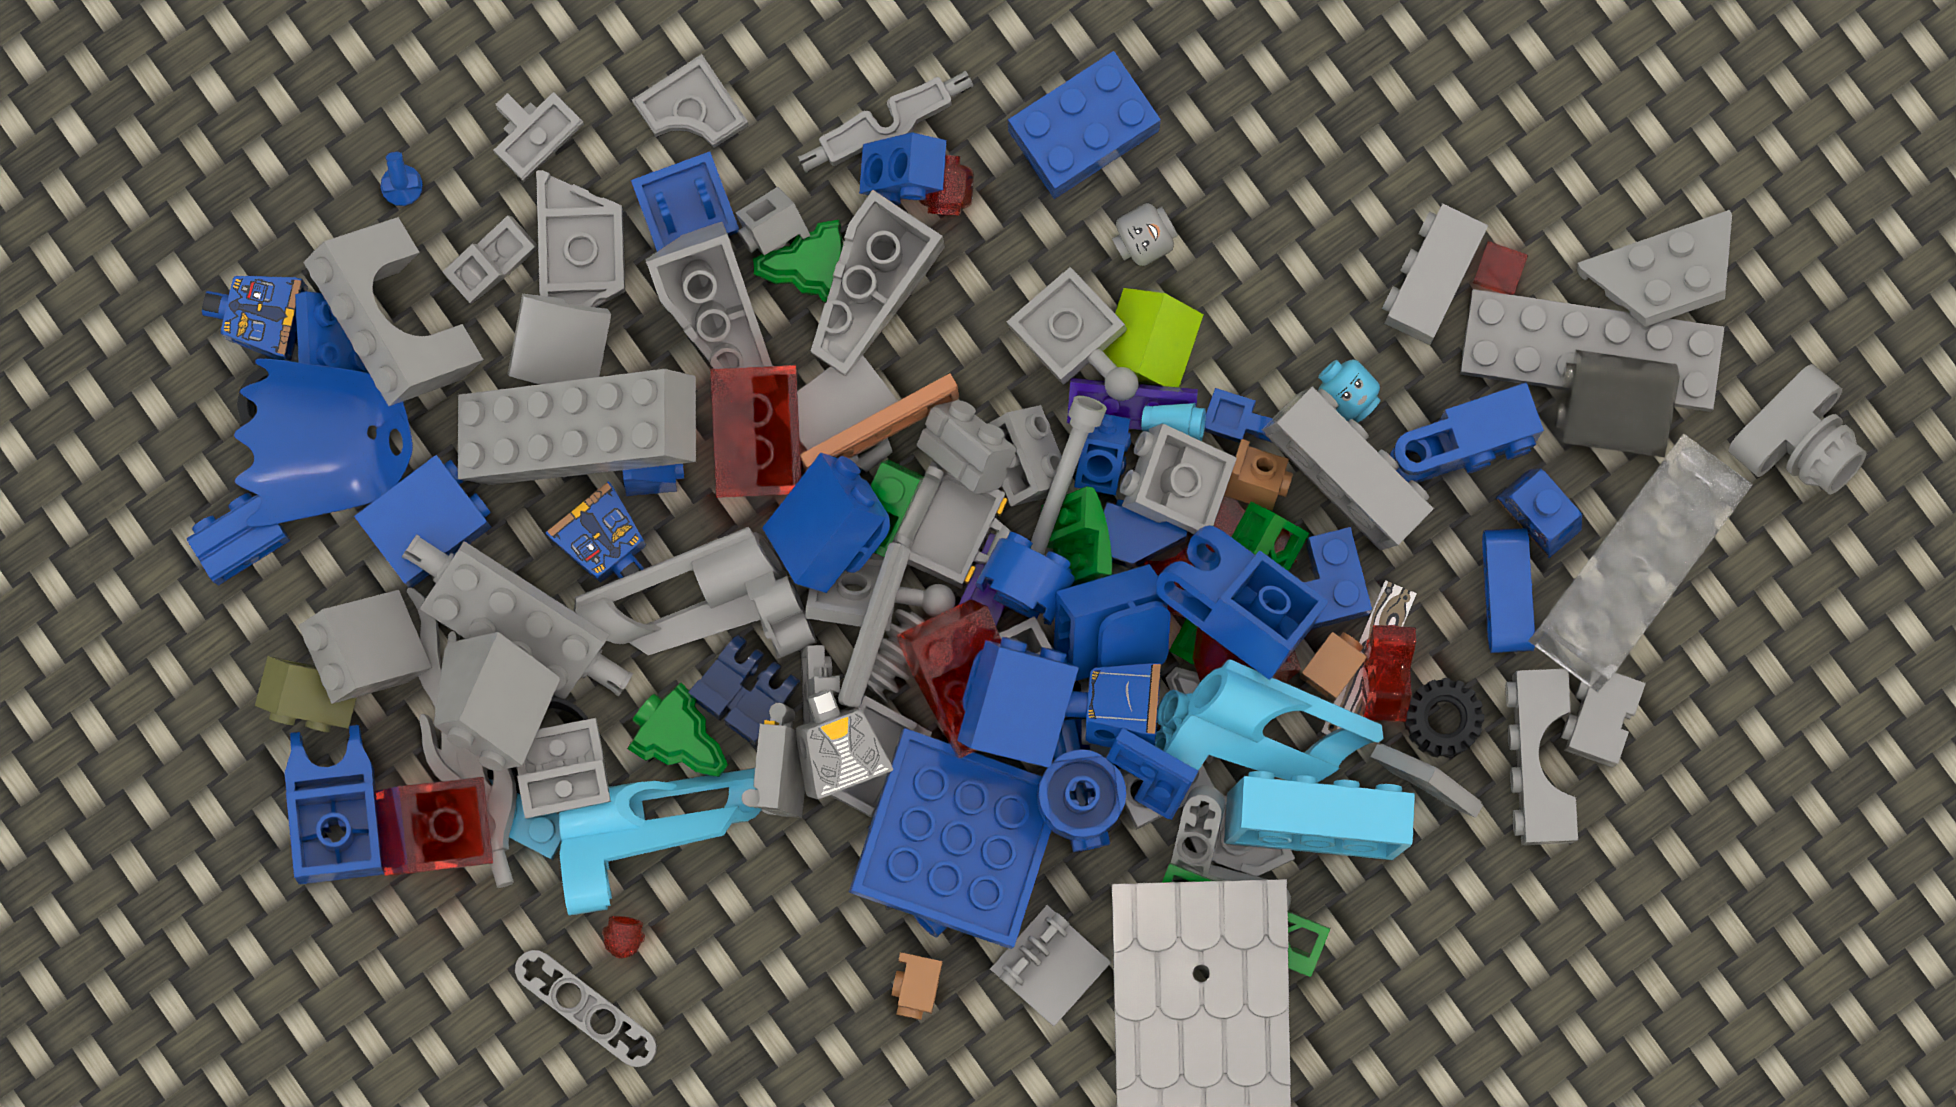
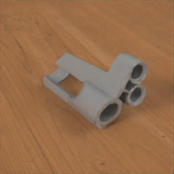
(740, 585)

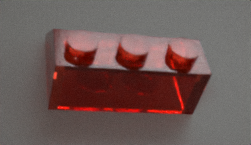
(755, 430)

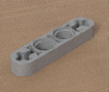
(589, 1004)

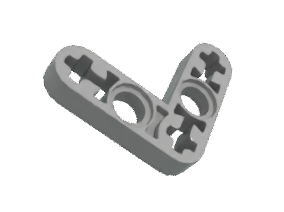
(1209, 831)

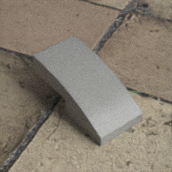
(491, 259)

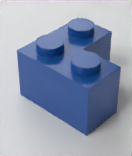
(1338, 577)

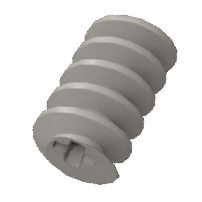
(890, 657)

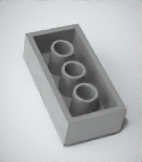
(1348, 468)

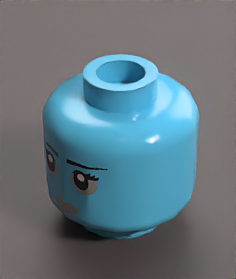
(1352, 389)

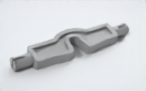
(905, 109)

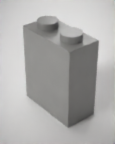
(364, 646)

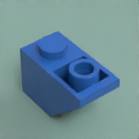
(1138, 537)

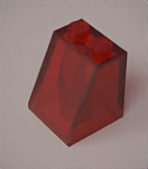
(434, 826)

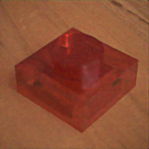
(1500, 268)

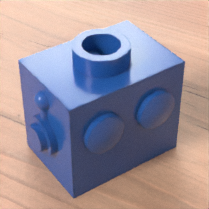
(1103, 455)

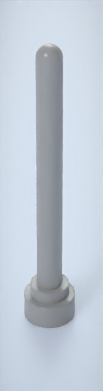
(1085, 416)

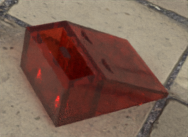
(941, 660)

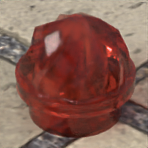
(623, 936)

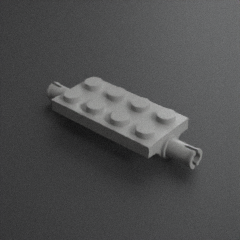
(484, 598)

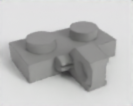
(534, 133)
(816, 676)

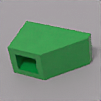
(895, 490)

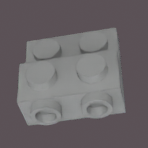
(1177, 479)

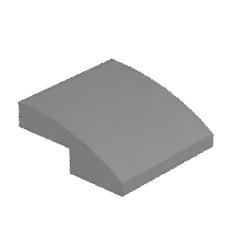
(557, 340)
(564, 770)

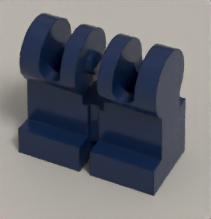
(723, 690)

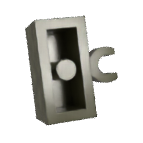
(296, 691)

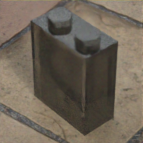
(1618, 403)

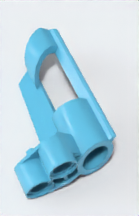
(1228, 719)
(619, 830)

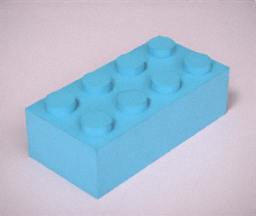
(1319, 816)

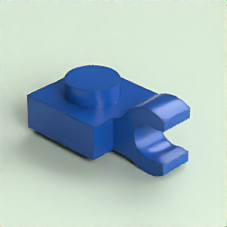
(1233, 416)

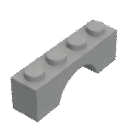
(1544, 811)

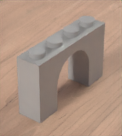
(396, 360)

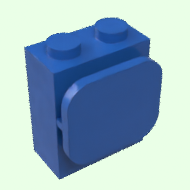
(827, 523)
(1112, 622)
(1017, 701)

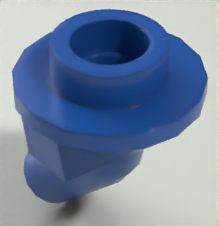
(400, 183)

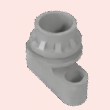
(1791, 423)

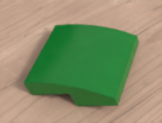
(1083, 536)

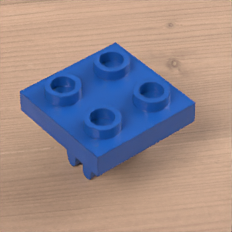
(683, 199)
(321, 335)

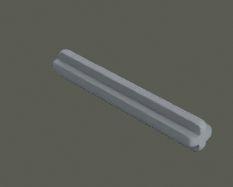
(874, 625)

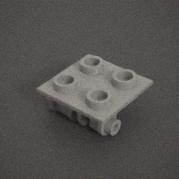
(1050, 965)

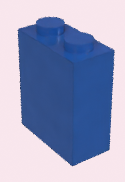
(426, 505)

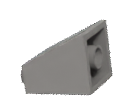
(492, 699)

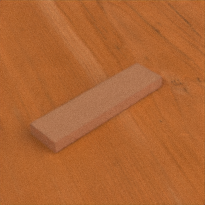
(885, 422)

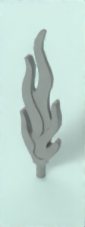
(460, 763)

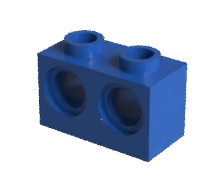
(903, 167)

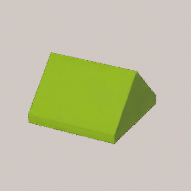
(1156, 337)

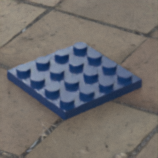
(954, 840)

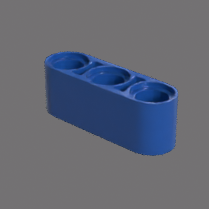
(1508, 590)

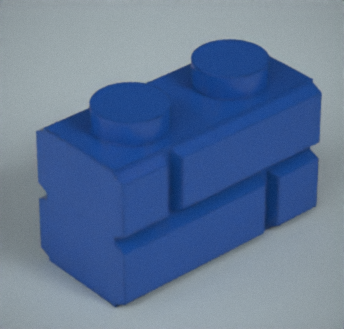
(230, 545)

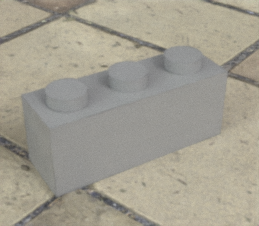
(1433, 273)

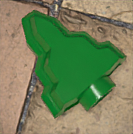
(806, 262)
(676, 734)

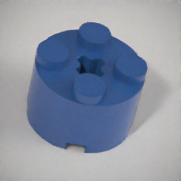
(1025, 578)
(1096, 776)

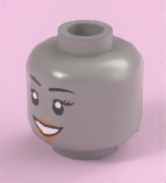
(1144, 234)

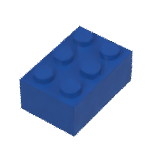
(1084, 125)

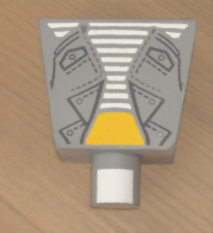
(837, 748)

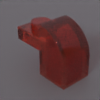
(1387, 672)

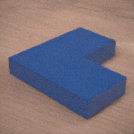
(1163, 776)

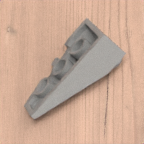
(876, 272)
(708, 297)

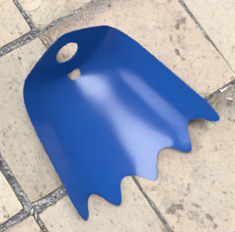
(315, 441)

